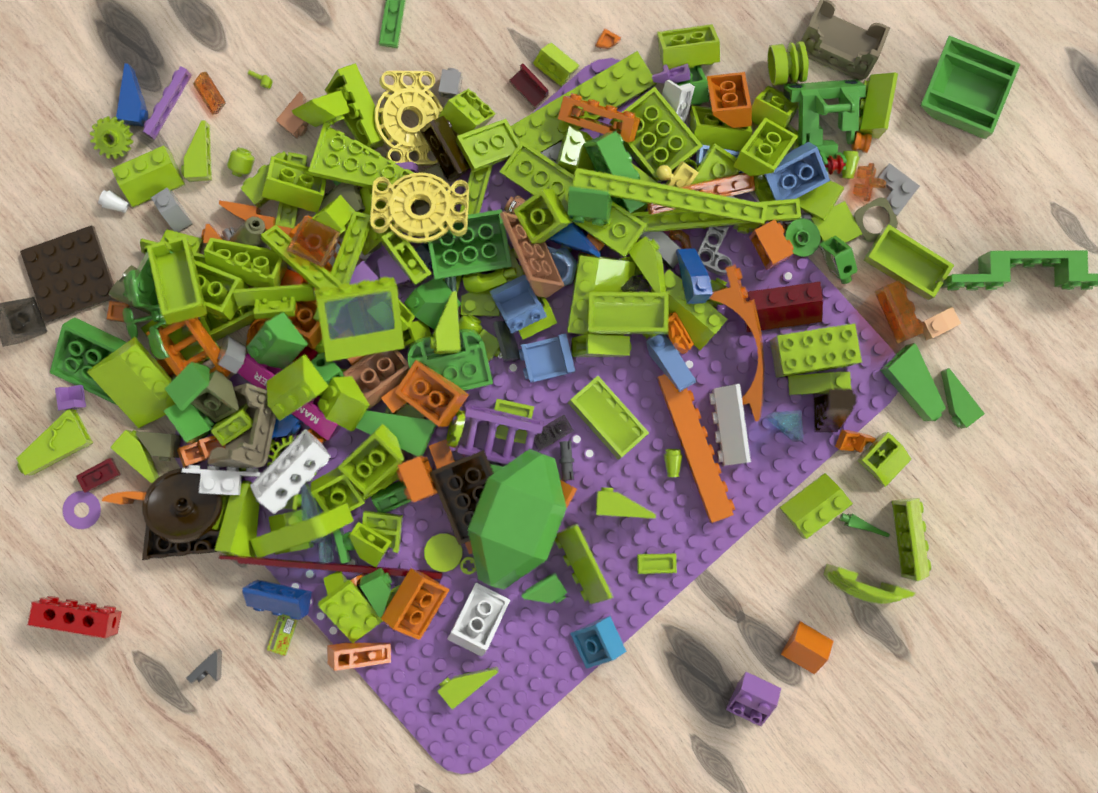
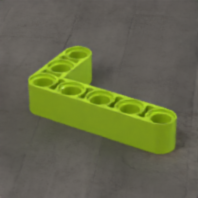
(302, 531)

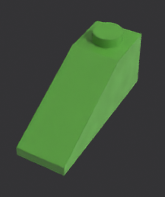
(959, 401)

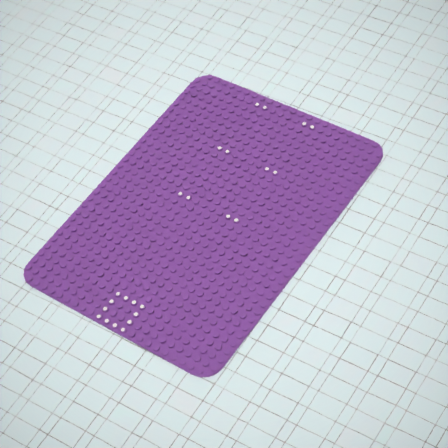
(534, 638)

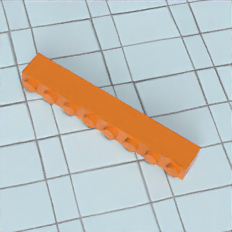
(697, 450)

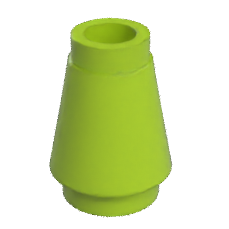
(851, 165)
(673, 462)

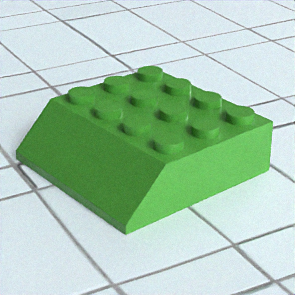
(969, 87)

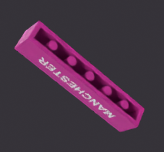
(309, 413)

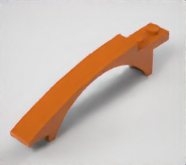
(735, 298)

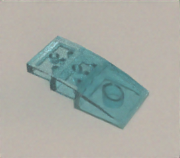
(310, 509)

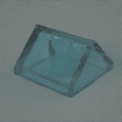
(788, 423)

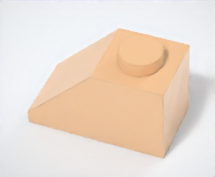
(940, 323)

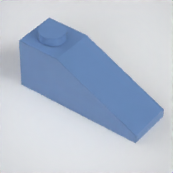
(670, 361)

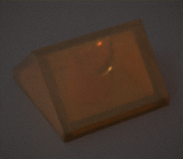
(314, 242)

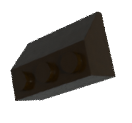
(443, 145)

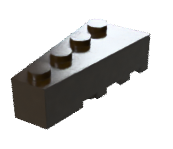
(833, 408)
(158, 548)

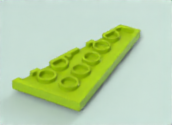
(351, 161)

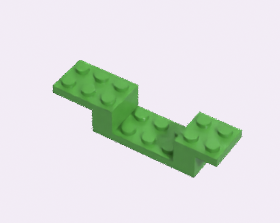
(995, 266)

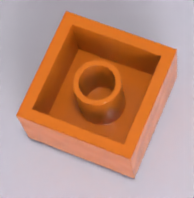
(771, 244)

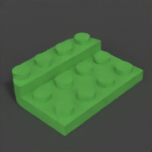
(466, 368)

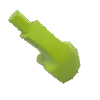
(482, 282)

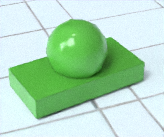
(343, 544)

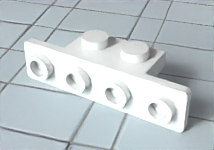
(219, 481)

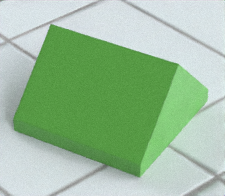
(188, 384)

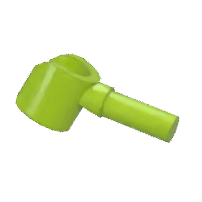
(266, 82)

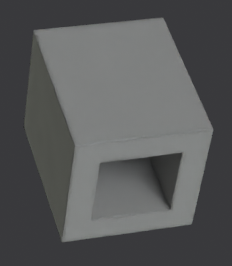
(450, 83)

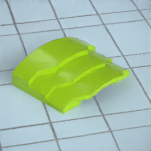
(846, 582)

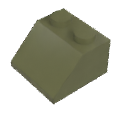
(217, 398)

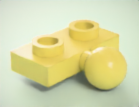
(681, 177)

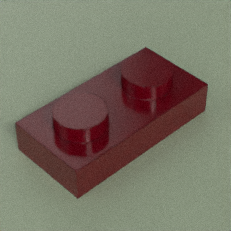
(98, 475)

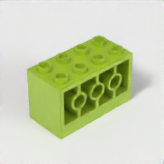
(815, 350)

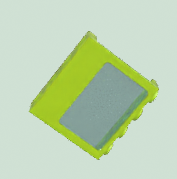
(360, 318)

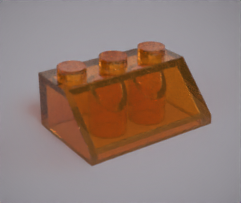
(899, 311)

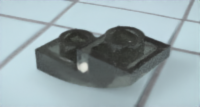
(552, 432)

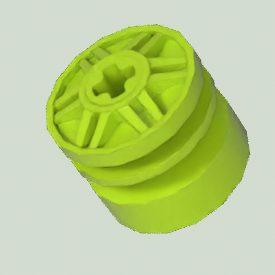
(790, 63)

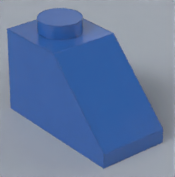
(286, 426)

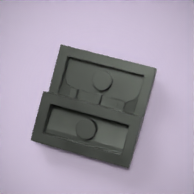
(506, 341)

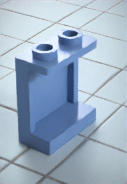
(518, 304)
(547, 359)

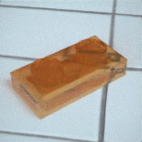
(209, 93)

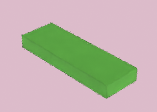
(392, 23)

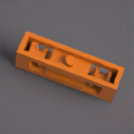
(570, 108)

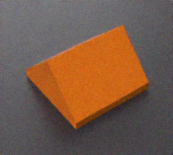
(808, 648)

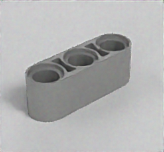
(667, 247)

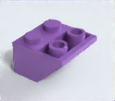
(754, 699)

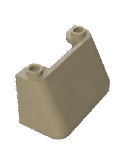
(843, 44)
(253, 445)

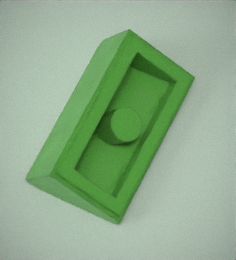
(391, 497)

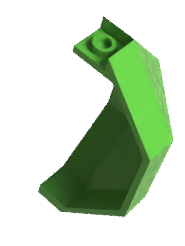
(517, 519)

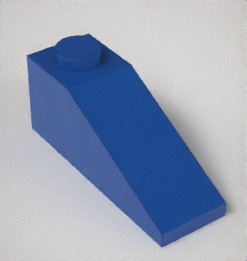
(131, 101)
(574, 238)
(694, 276)

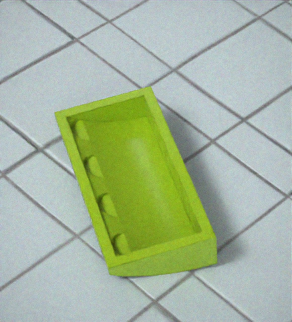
(628, 312)
(608, 417)

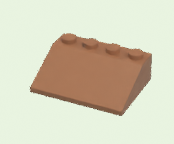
(534, 259)

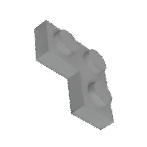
(901, 188)

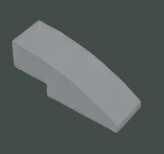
(231, 354)

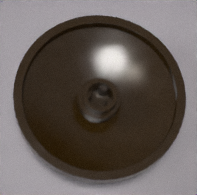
(177, 509)

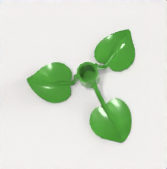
(153, 338)

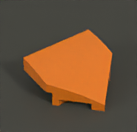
(678, 334)

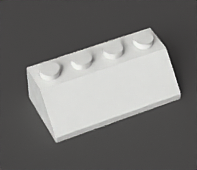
(731, 425)

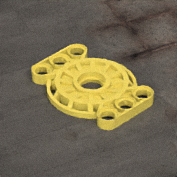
(402, 99)
(416, 187)

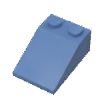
(798, 173)

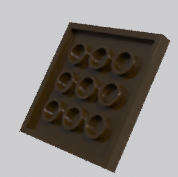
(68, 273)

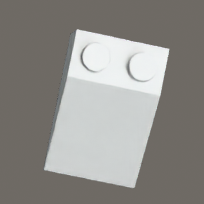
(479, 619)

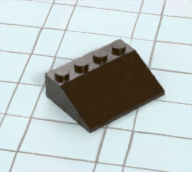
(460, 490)

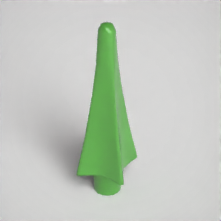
(853, 521)

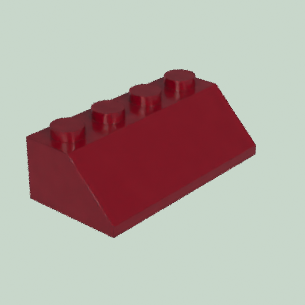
(788, 306)

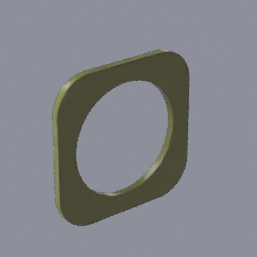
(871, 237)

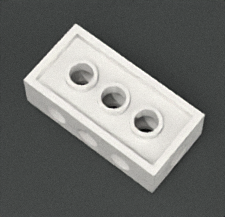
(286, 467)

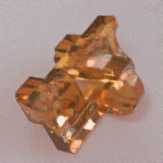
(868, 173)

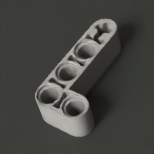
(712, 250)

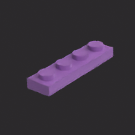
(164, 107)

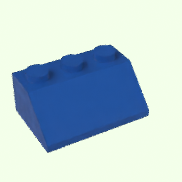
(277, 599)

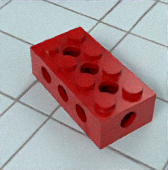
(75, 617)

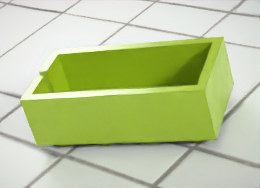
(908, 262)
(176, 280)

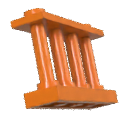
(176, 360)

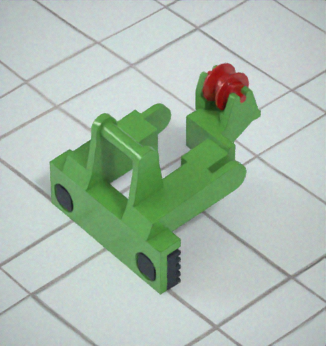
(812, 104)

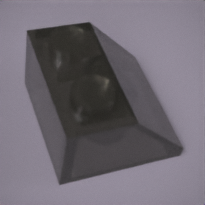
(20, 321)

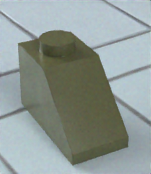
(160, 444)

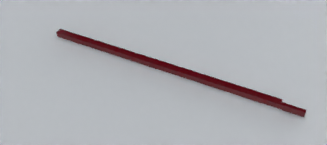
(324, 566)

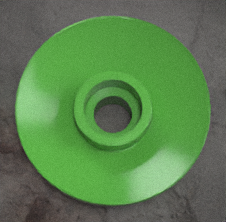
(809, 234)

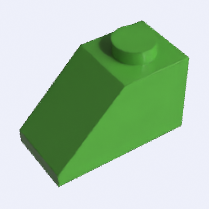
(377, 589)

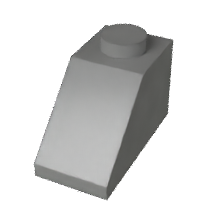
(171, 210)

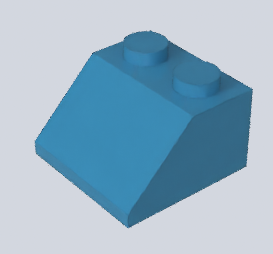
(598, 642)

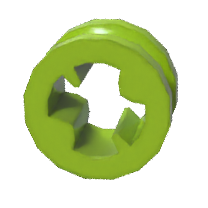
(465, 570)

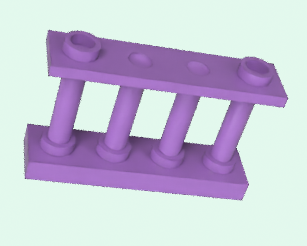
(496, 418)

